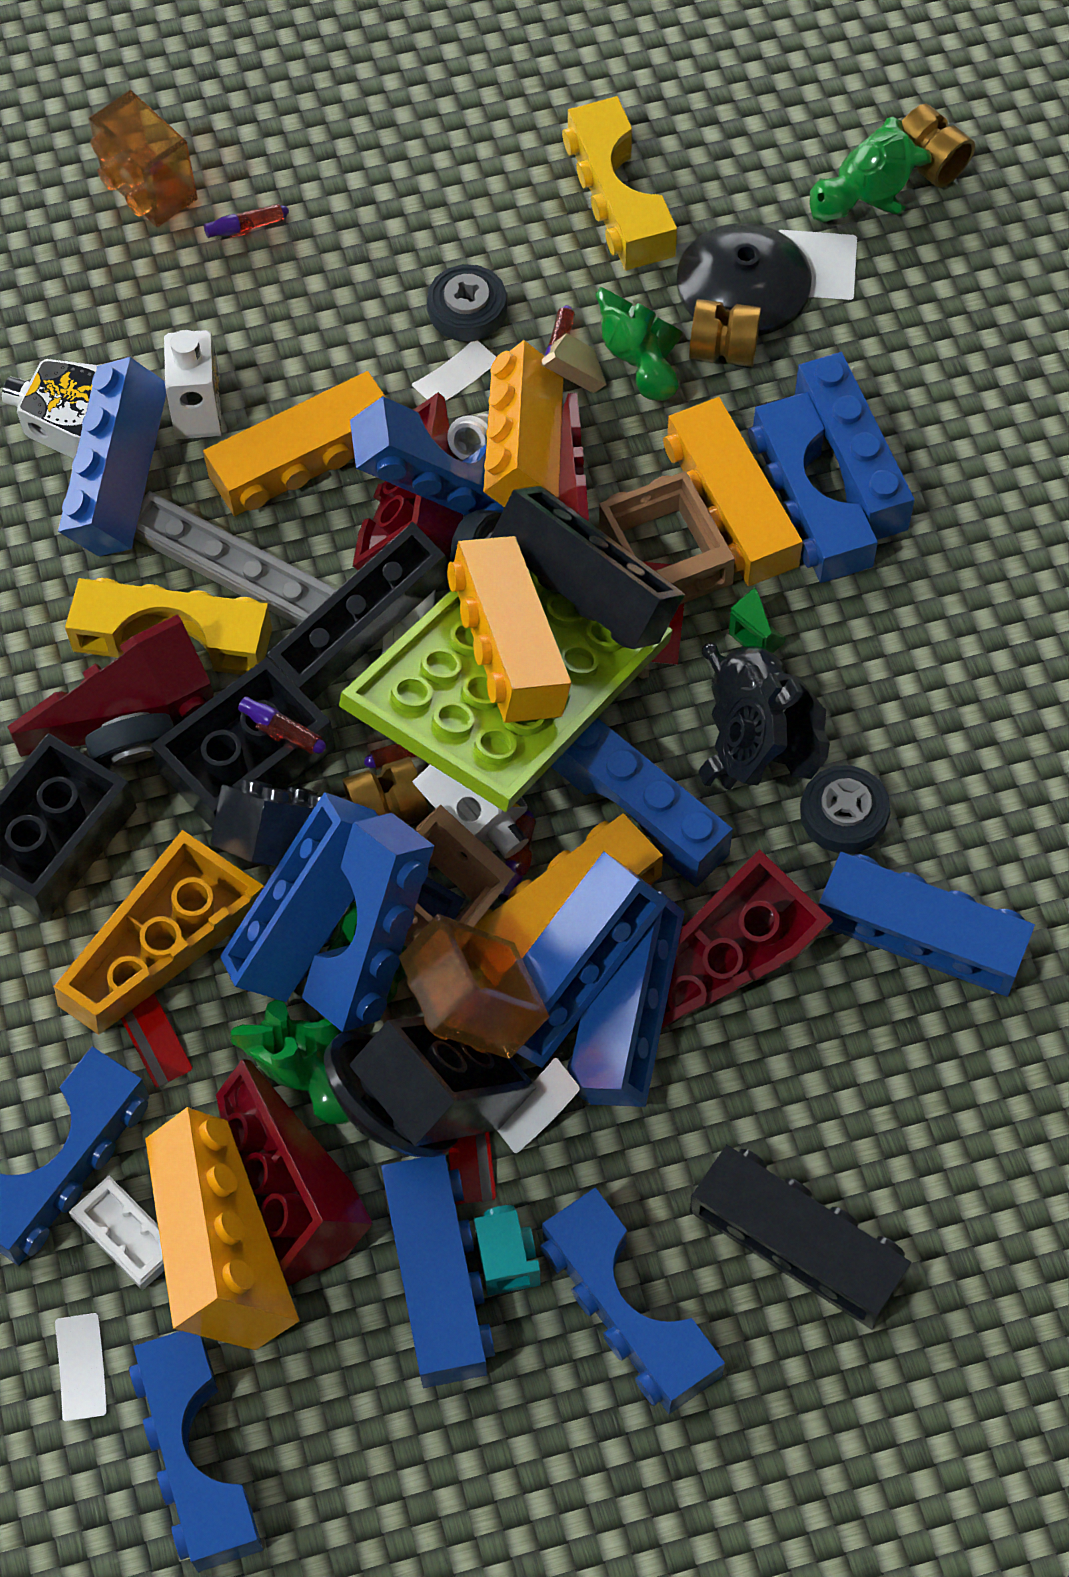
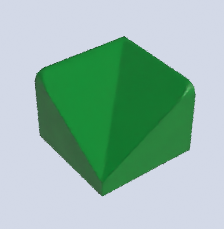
(750, 625)

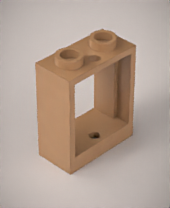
(664, 495)
(478, 875)

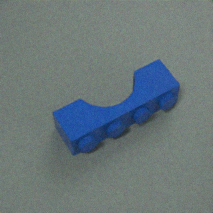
(860, 448)
(399, 450)
(832, 532)
(677, 823)
(386, 872)
(101, 1104)
(670, 1356)
(212, 1514)

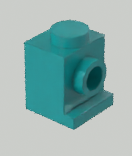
(505, 1251)

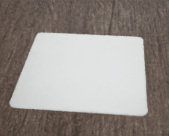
(830, 260)

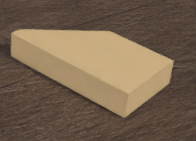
(575, 362)

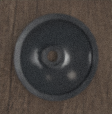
(771, 278)
(362, 1110)

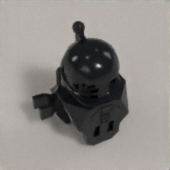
(753, 730)

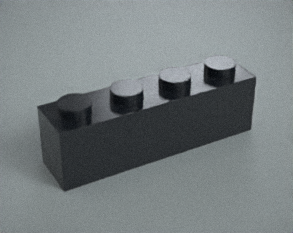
(589, 568)
(361, 611)
(800, 1235)

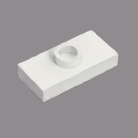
(122, 1231)

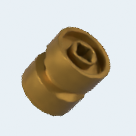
(947, 144)
(724, 332)
(389, 791)

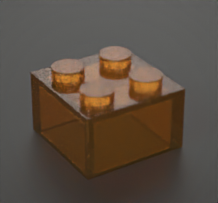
(142, 159)
(473, 987)

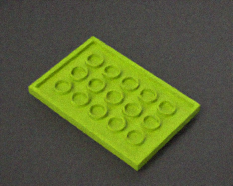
(437, 702)

